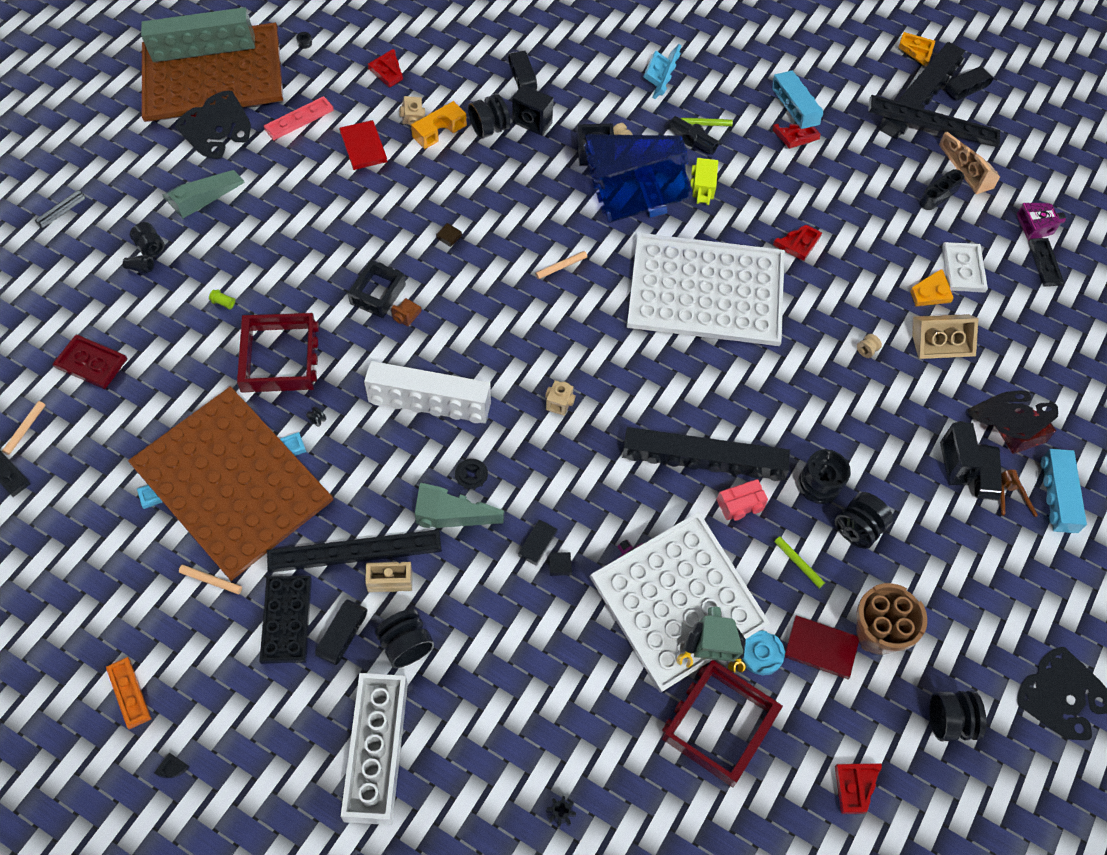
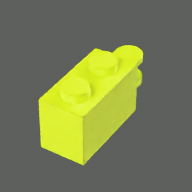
(704, 180)

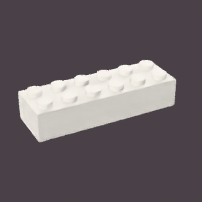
(428, 392)
(375, 749)

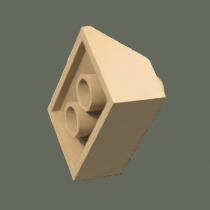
(945, 336)

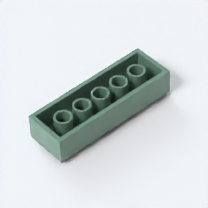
(198, 34)

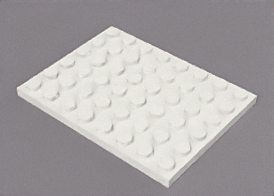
(707, 289)

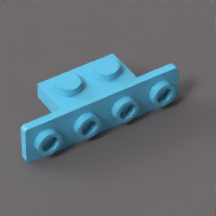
(660, 68)

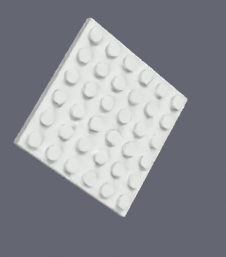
(667, 589)

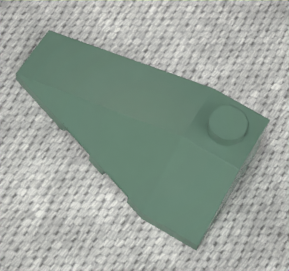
(196, 194)
(443, 510)

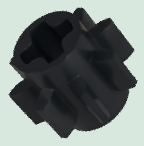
(567, 809)

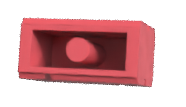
(742, 500)

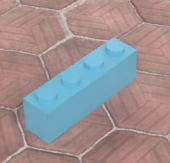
(797, 99)
(1063, 491)

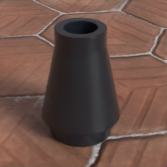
(139, 263)

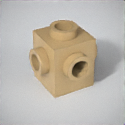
(411, 110)
(559, 397)

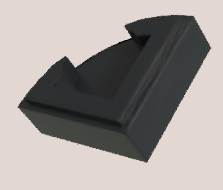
(171, 767)

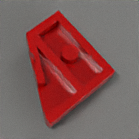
(387, 68)
(795, 136)
(799, 242)
(856, 786)

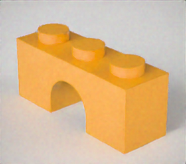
(426, 129)

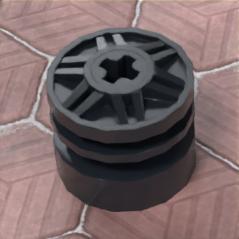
(489, 116)
(824, 476)
(864, 520)
(404, 638)
(957, 715)

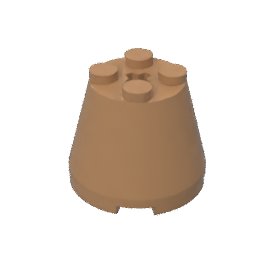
(889, 619)

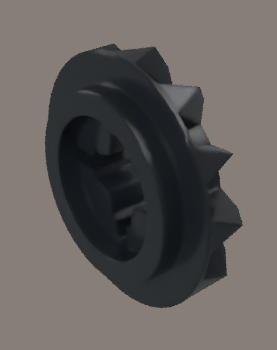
(471, 466)

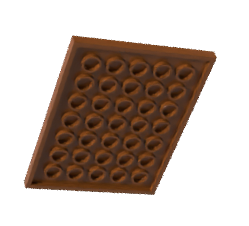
(186, 83)
(230, 482)

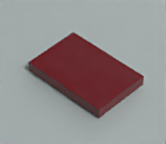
(90, 361)
(822, 647)

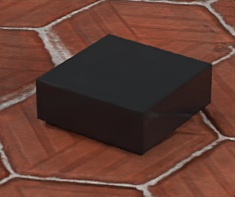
(560, 563)

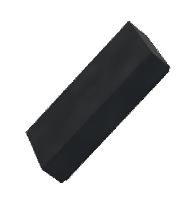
(537, 542)

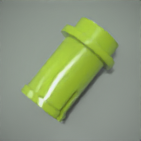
(217, 297)

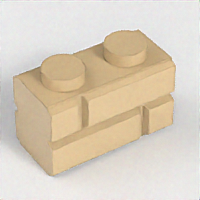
(389, 577)

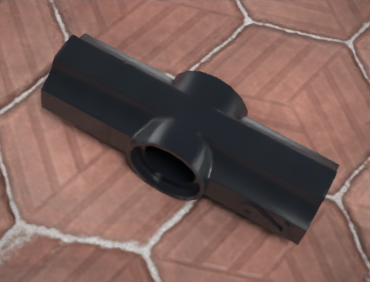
(693, 135)

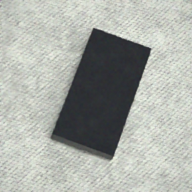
(285, 619)

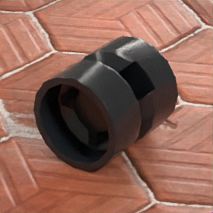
(146, 239)

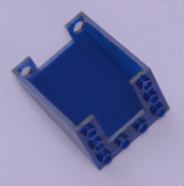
(637, 172)

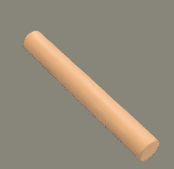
(560, 265)
(23, 428)
(207, 578)

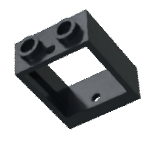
(369, 303)
(961, 453)

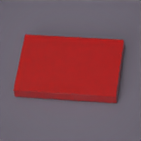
(363, 145)

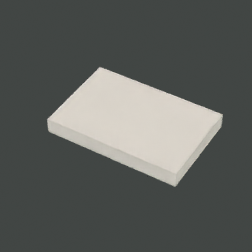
(964, 267)

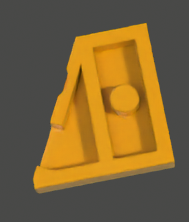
(917, 47)
(932, 290)

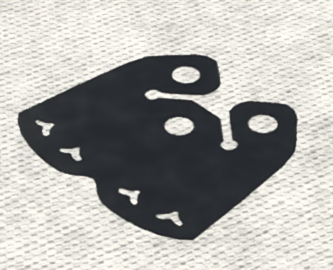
(208, 117)
(1004, 415)
(1053, 685)

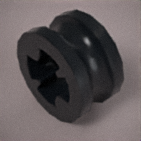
(304, 40)
(316, 416)

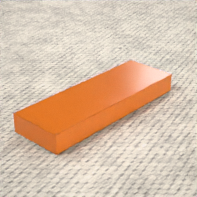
(128, 693)

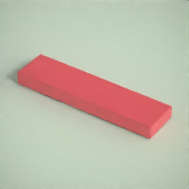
(298, 118)

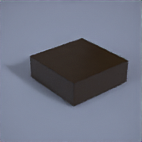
(449, 234)

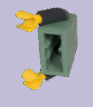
(715, 639)

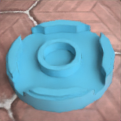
(763, 653)

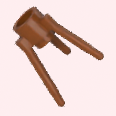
(1011, 481)

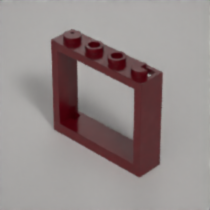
(276, 322)
(744, 689)

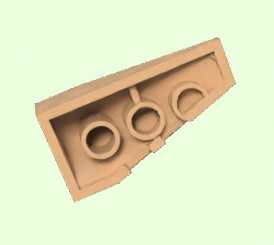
(976, 170)

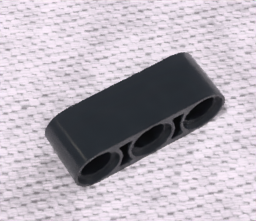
(522, 69)
(969, 83)
(941, 189)
(988, 480)
(341, 632)

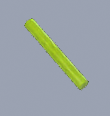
(709, 122)
(809, 572)

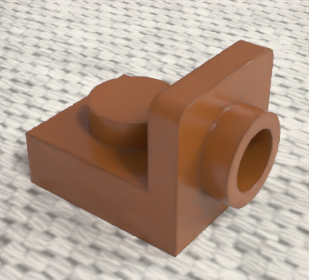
(405, 312)

